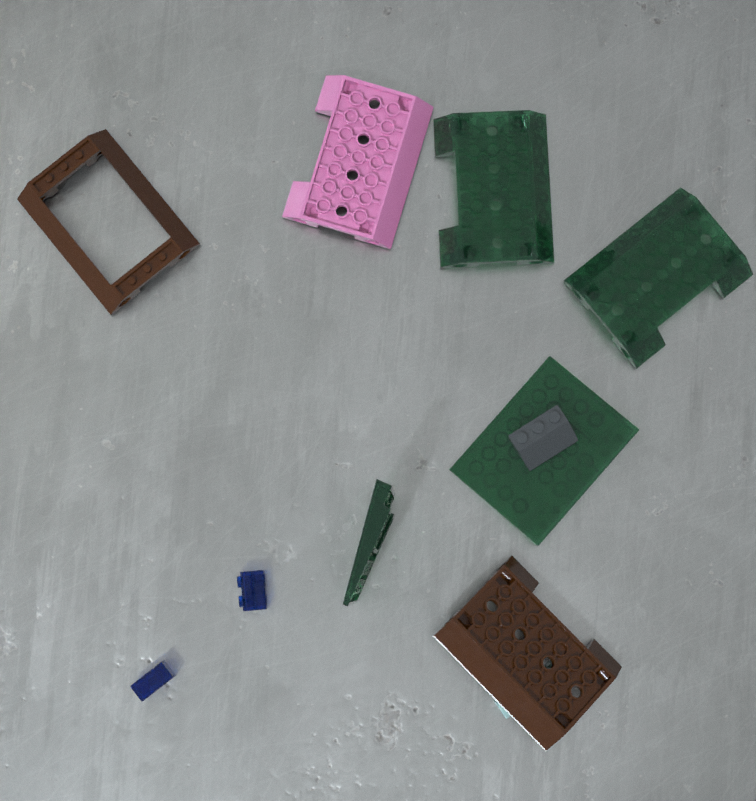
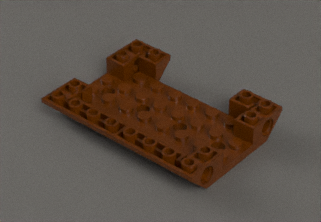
(514, 668)

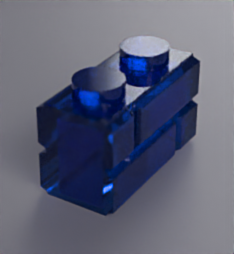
(253, 590)
(153, 680)

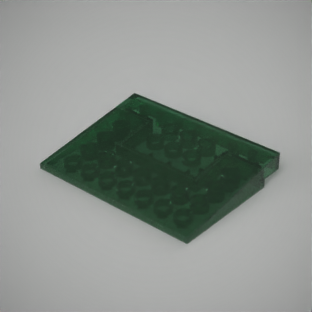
(542, 497)
(374, 532)

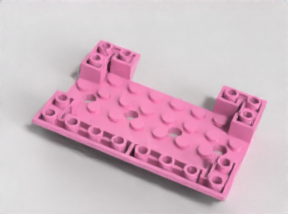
(382, 165)

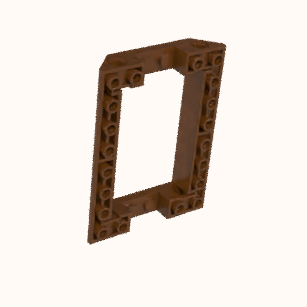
(126, 287)

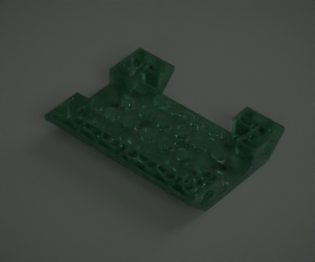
(519, 187)
(645, 256)

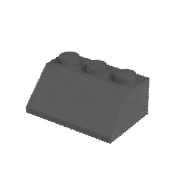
(543, 438)

